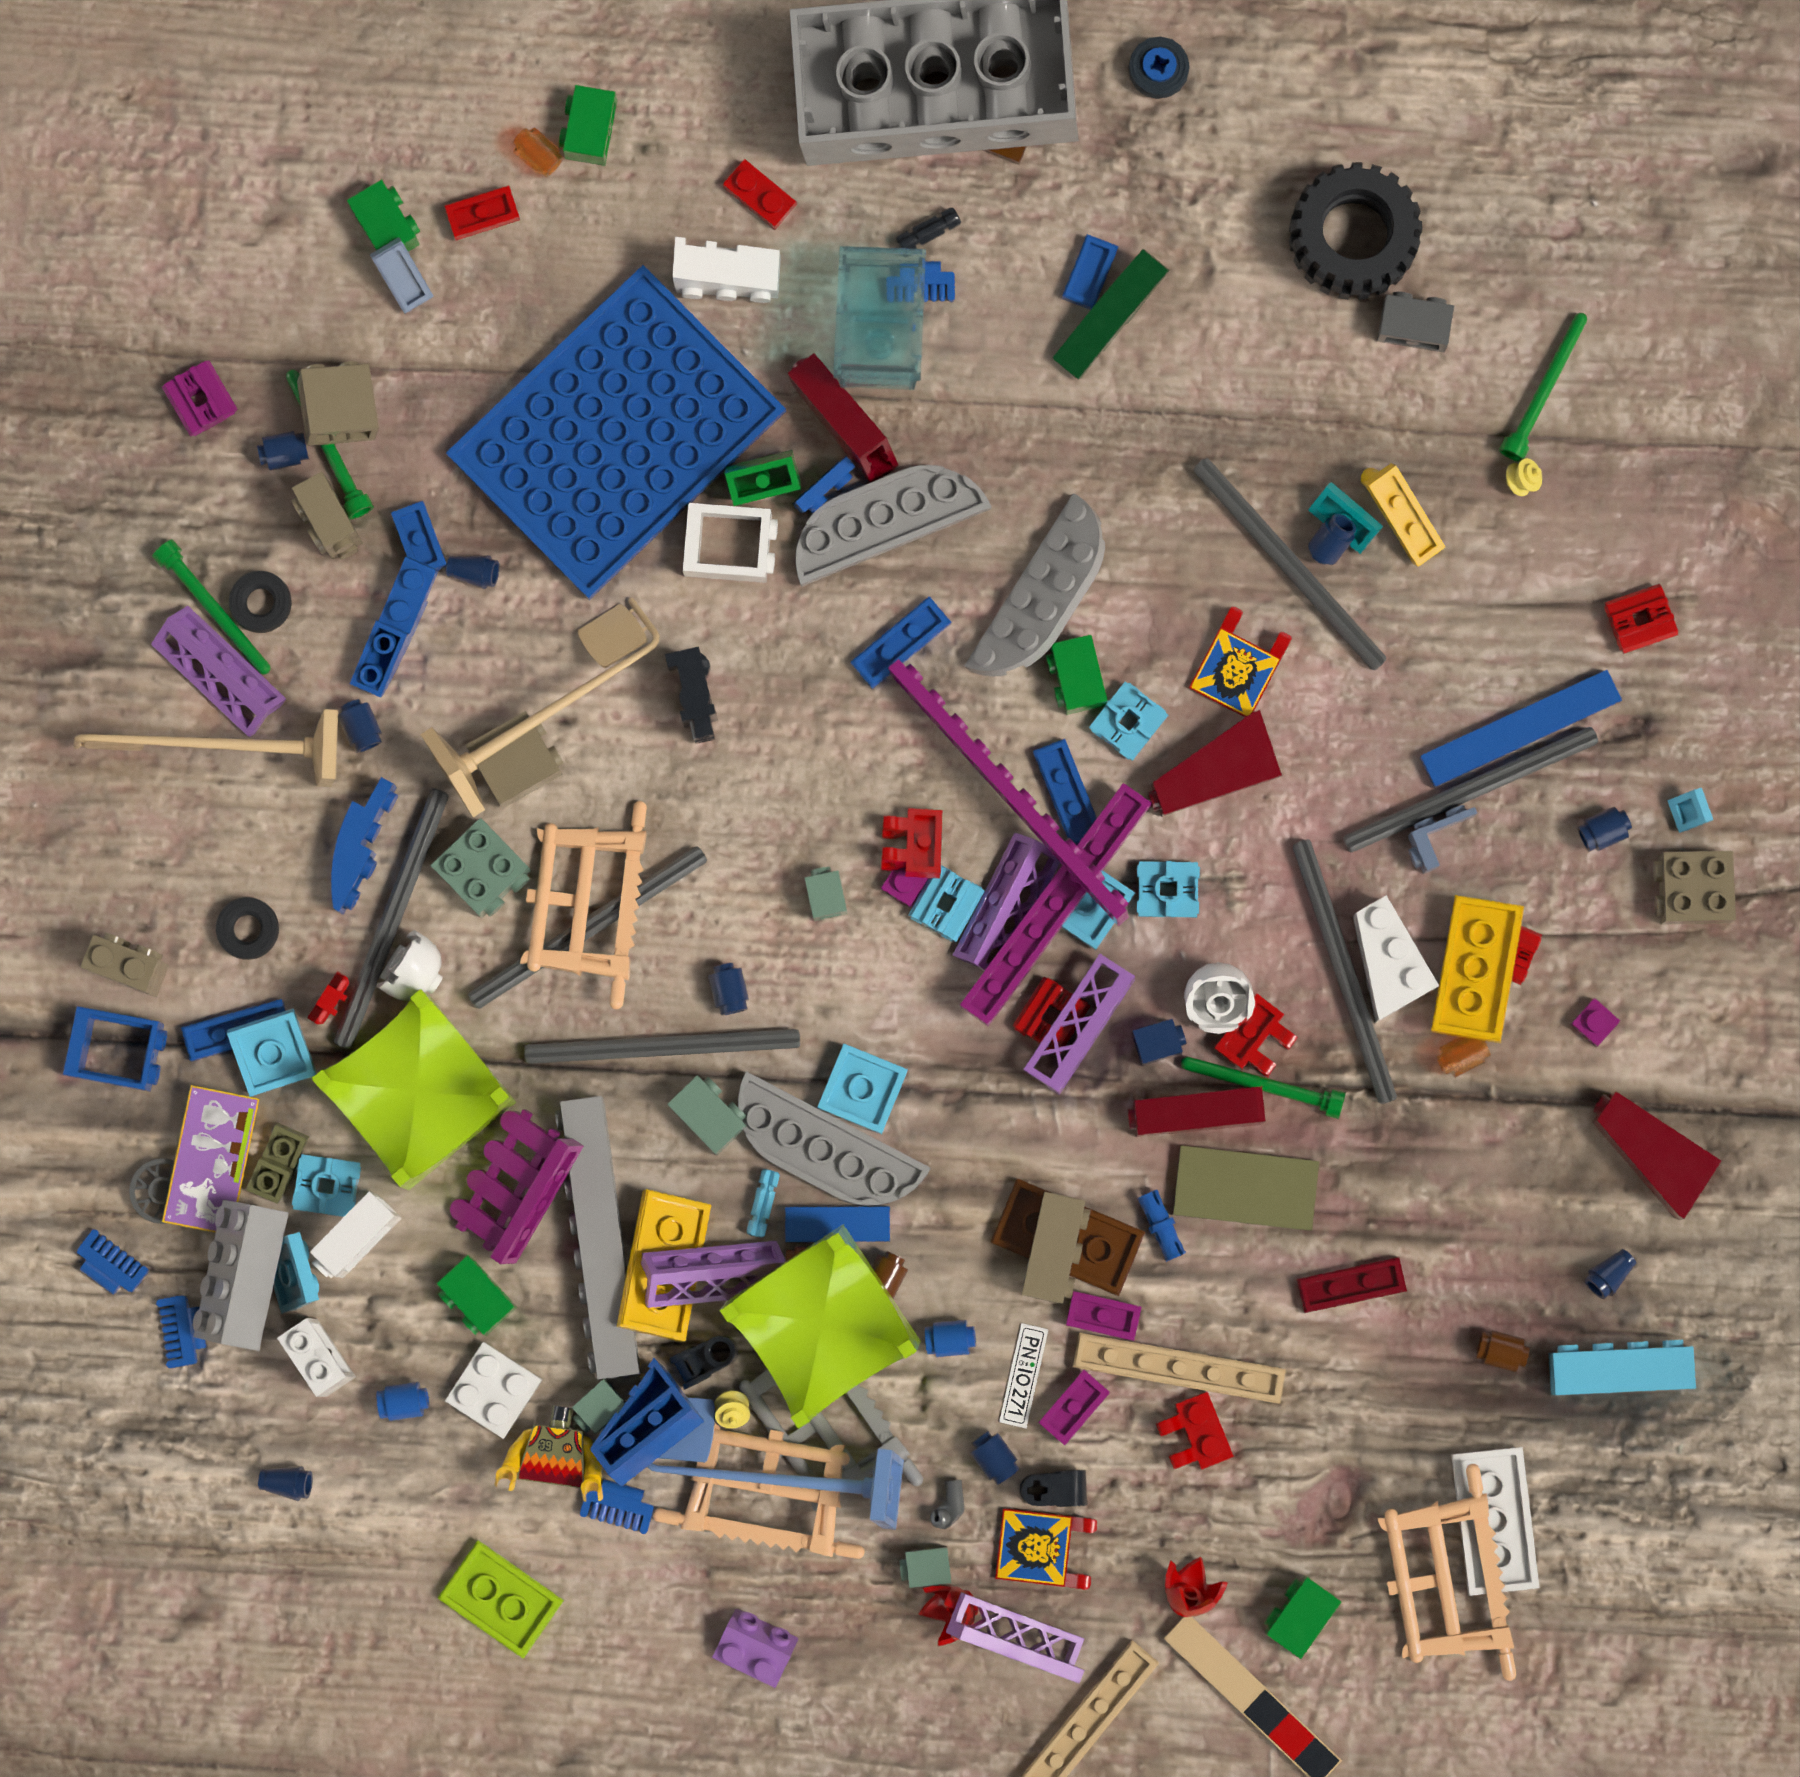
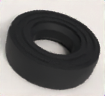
(245, 586)
(257, 947)

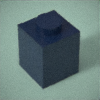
(1158, 1041)

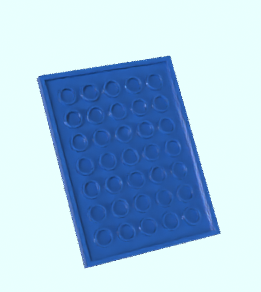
(616, 432)

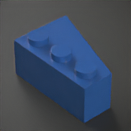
(646, 1426)

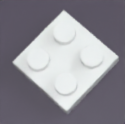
(493, 1390)

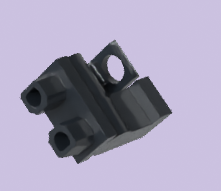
(695, 695)

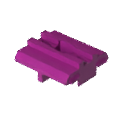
(204, 379)

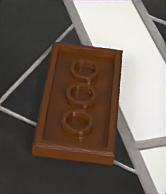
(1107, 1242)

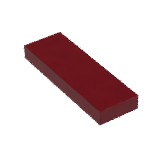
(1351, 1285)

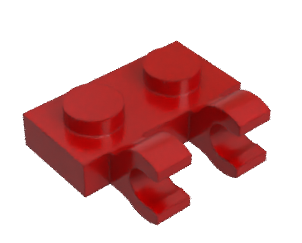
(923, 843)
(1243, 1043)
(1203, 1432)

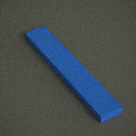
(1520, 728)

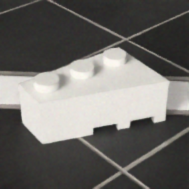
(726, 271)
(1390, 960)

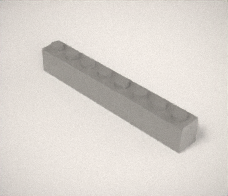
(599, 1237)

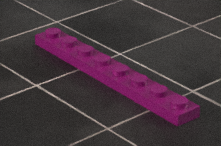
(1053, 907)

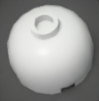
(412, 968)
(1219, 997)

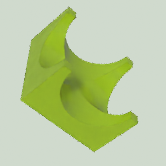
(416, 1091)
(822, 1324)

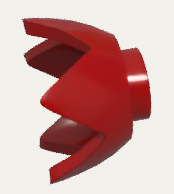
(1188, 1589)
(942, 1607)

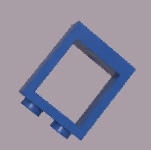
(80, 1044)

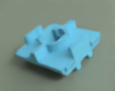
(1148, 721)
(1179, 873)
(951, 923)
(314, 1169)

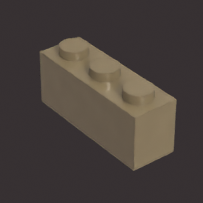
(1055, 1248)

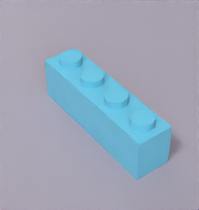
(1622, 1370)

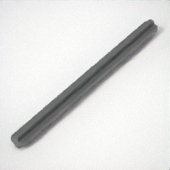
(1290, 564)
(1470, 789)
(391, 918)
(595, 923)
(1344, 971)
(662, 1046)

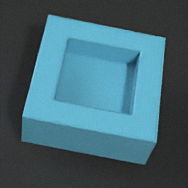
(1690, 810)

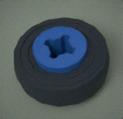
(1162, 79)

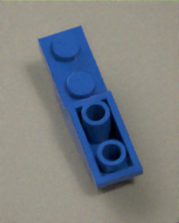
(395, 627)
(351, 858)

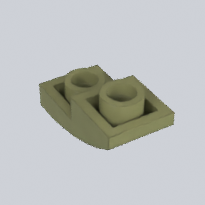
(277, 1163)

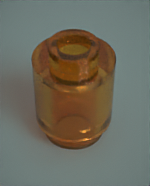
(537, 151)
(1462, 1055)

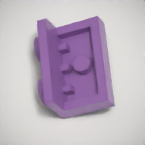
(755, 1647)

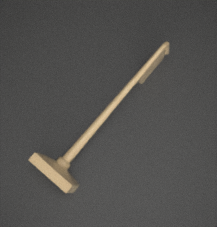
(606, 641)
(320, 748)

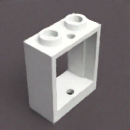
(768, 532)
(354, 1236)
(308, 1349)

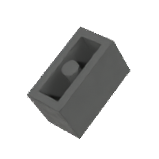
(1416, 322)

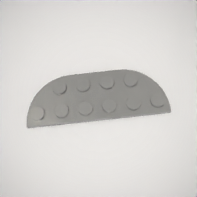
(884, 518)
(1044, 593)
(824, 1148)

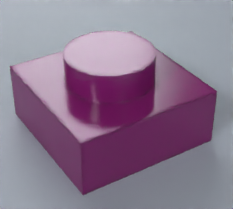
(903, 888)
(1595, 1022)

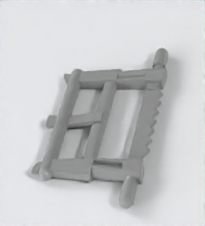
(819, 1424)

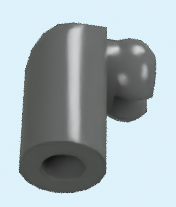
(951, 1508)

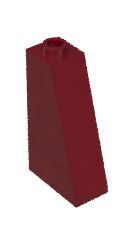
(843, 418)
(1222, 767)
(1197, 1112)
(1661, 1156)

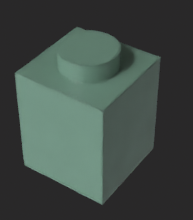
(825, 894)
(598, 1407)
(926, 1567)

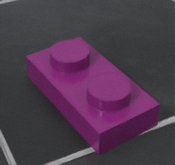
(1103, 1316)
(1074, 1407)

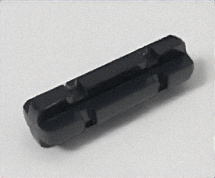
(929, 229)

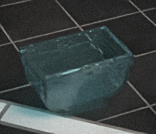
(879, 317)

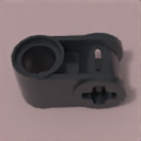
(702, 1361)
(1061, 1488)

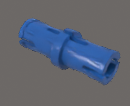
(1161, 1225)

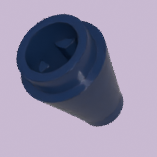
(475, 570)
(1609, 1275)
(287, 1482)

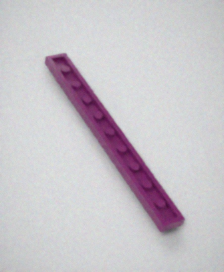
(1019, 801)

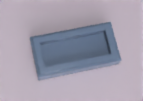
(401, 275)

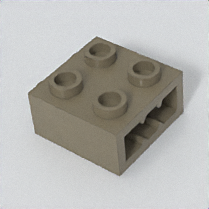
(337, 403)
(331, 527)
(520, 765)
(1695, 887)
(115, 961)

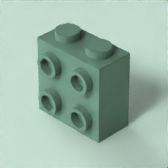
(482, 869)

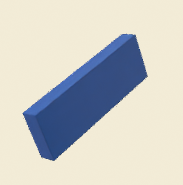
(901, 642)
(1066, 789)
(211, 1036)
(814, 1223)

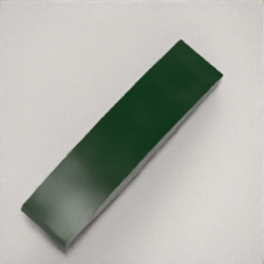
(1111, 314)

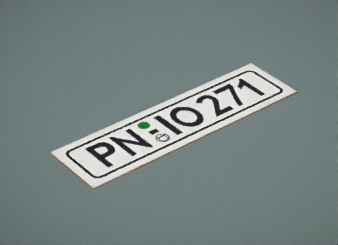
(1023, 1375)

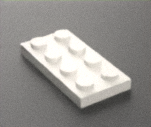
(1509, 1516)

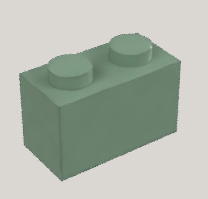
(707, 1114)

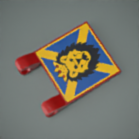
(1236, 669)
(1037, 1548)

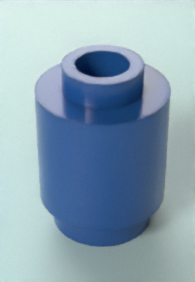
(950, 1338)
(402, 1401)

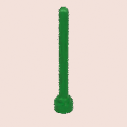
(1516, 445)
(355, 501)
(170, 556)
(1328, 1102)

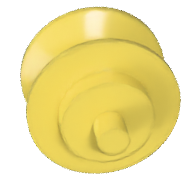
(1524, 477)
(732, 1409)

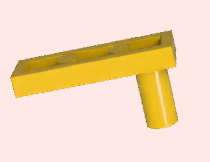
(1403, 513)

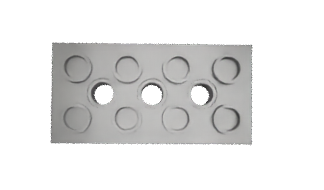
(905, 43)

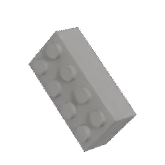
(240, 1275)

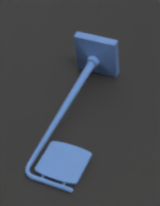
(881, 1488)

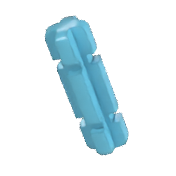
(763, 1203)

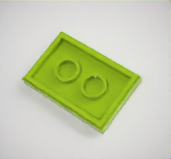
(500, 1599)

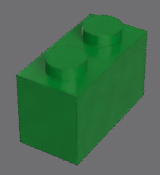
(589, 125)
(382, 218)
(763, 477)
(1077, 675)
(475, 1296)
(1301, 1616)

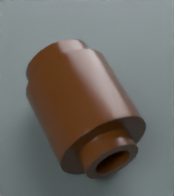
(890, 1271)
(1502, 1350)

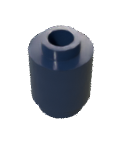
(283, 450)
(1332, 539)
(360, 725)
(1604, 829)
(728, 989)
(994, 1457)

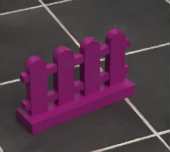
(542, 1186)

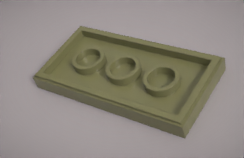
(1246, 1188)

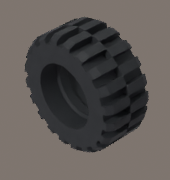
(1365, 188)

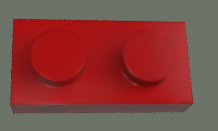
(759, 194)
(482, 213)

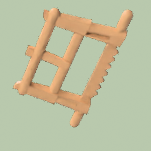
(588, 841)
(824, 1527)
(1455, 1641)

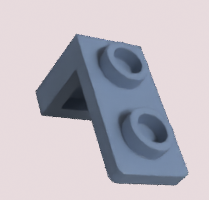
(1422, 852)

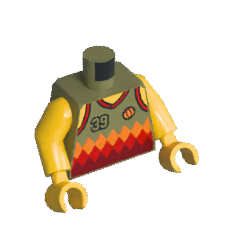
(553, 1456)

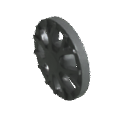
(157, 1189)

